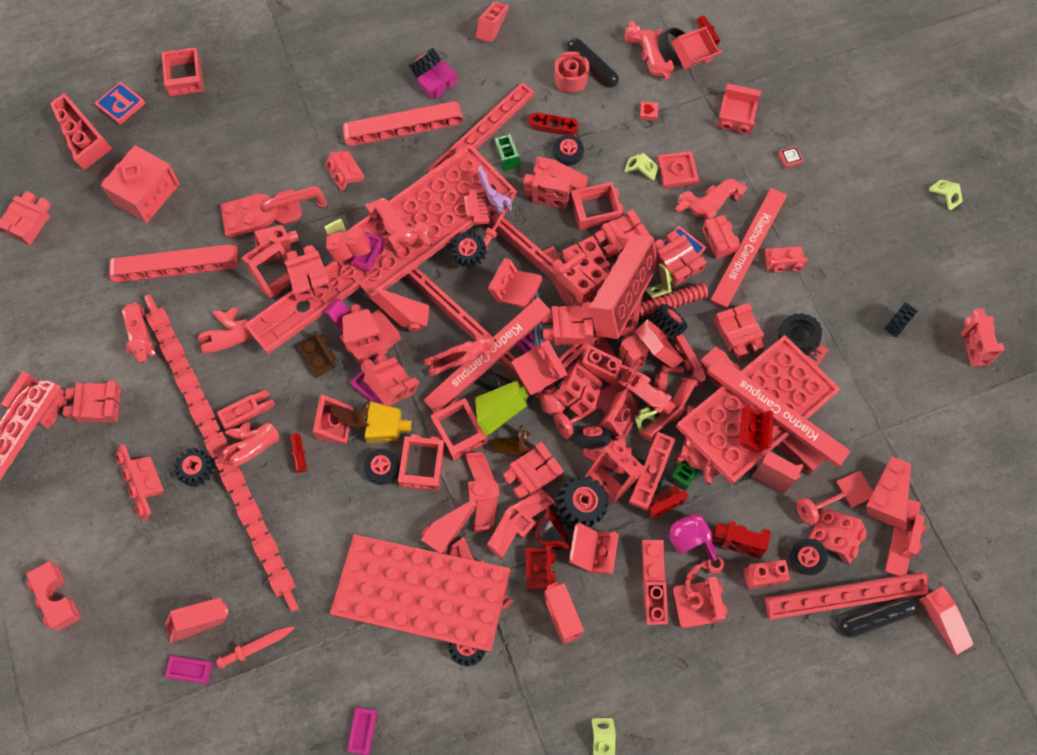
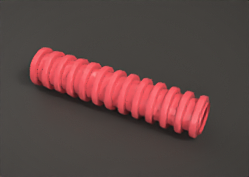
(674, 299)

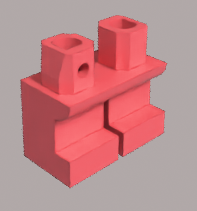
(766, 574)

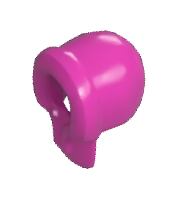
(690, 533)

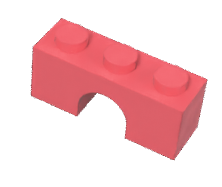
(43, 583)

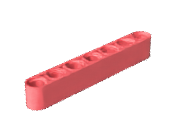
(402, 123)
(173, 263)

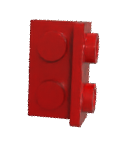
(666, 501)

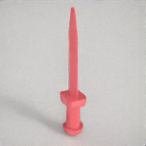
(490, 233)
(242, 652)

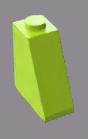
(499, 406)

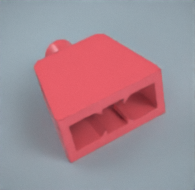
(279, 234)
(360, 329)

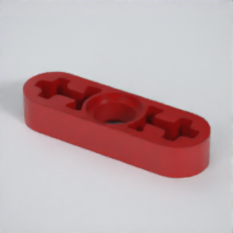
(553, 118)

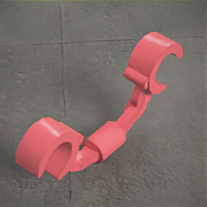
(691, 576)

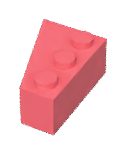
(891, 495)

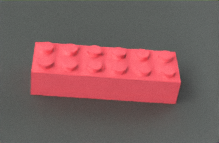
(624, 286)

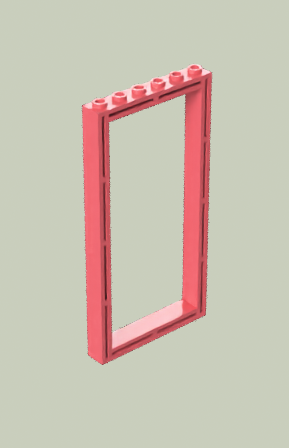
(471, 327)

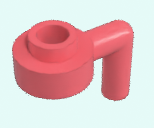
(661, 380)

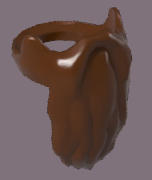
(352, 418)
(513, 445)

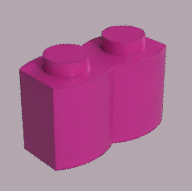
(437, 80)

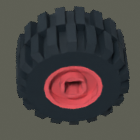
(581, 502)

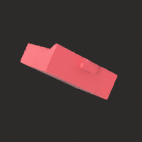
(695, 48)
(389, 335)
(658, 343)
(777, 472)

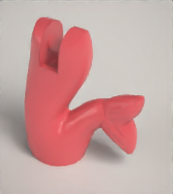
(222, 339)
(253, 442)

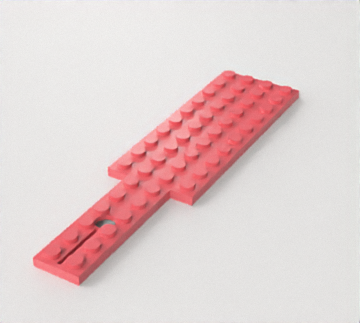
(432, 200)

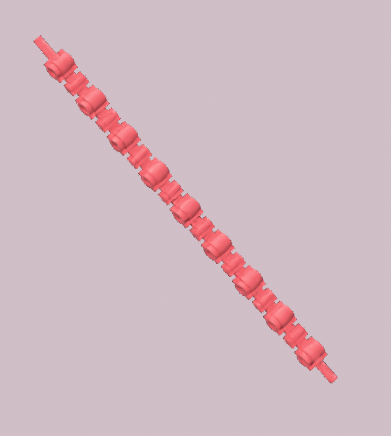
(232, 478)

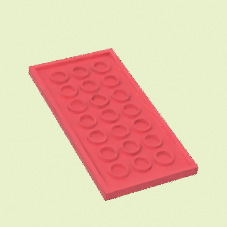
(716, 422)
(421, 592)

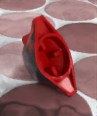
(550, 531)

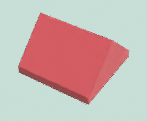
(620, 414)
(327, 426)

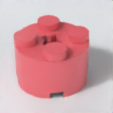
(571, 72)

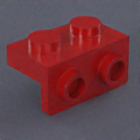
(756, 429)
(539, 568)

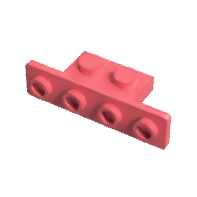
(141, 479)
(906, 543)

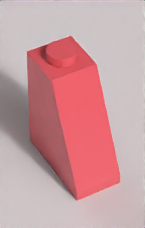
(195, 619)

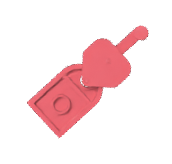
(260, 210)

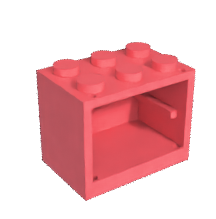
(144, 197)

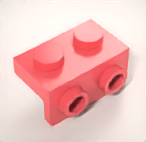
(343, 169)

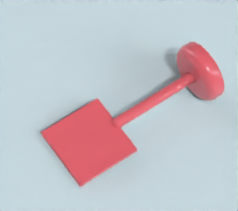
(565, 426)
(853, 488)

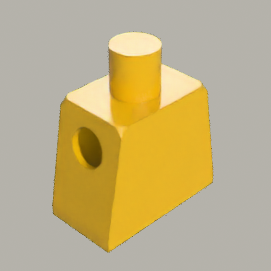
(385, 424)

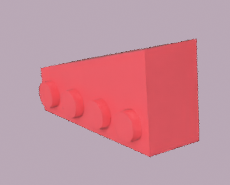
(82, 137)

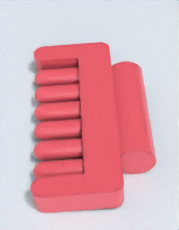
(472, 208)

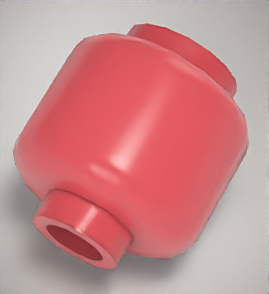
(550, 403)

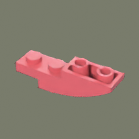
(605, 366)
(654, 582)

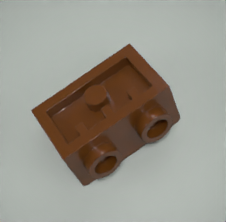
(317, 355)

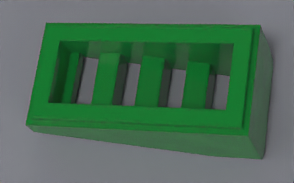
(507, 153)
(680, 481)

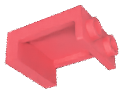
(738, 109)
(54, 407)

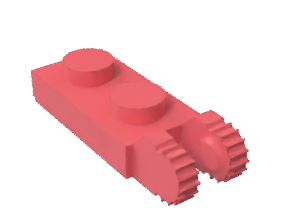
(690, 360)
(244, 409)

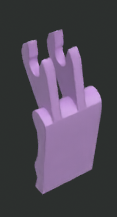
(495, 199)

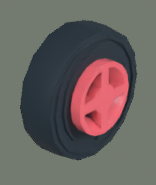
(572, 145)
(593, 437)
(378, 460)
(808, 556)

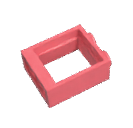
(187, 84)
(594, 192)
(259, 255)
(467, 445)
(625, 461)
(420, 482)
(563, 613)

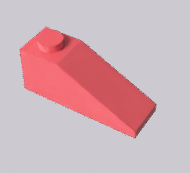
(491, 21)
(559, 170)
(402, 309)
(445, 530)
(947, 619)

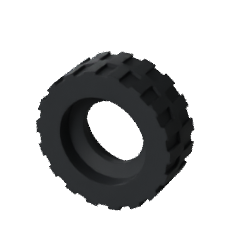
(803, 321)

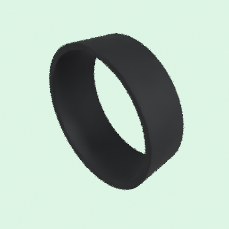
(664, 47)

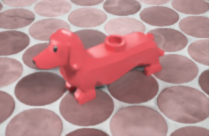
(649, 41)
(713, 201)
(398, 231)
(137, 332)
(460, 354)
(695, 457)

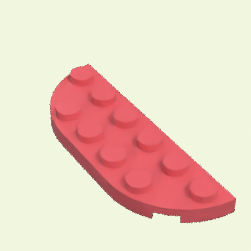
(22, 420)

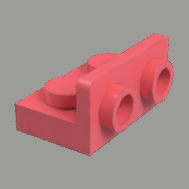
(785, 259)

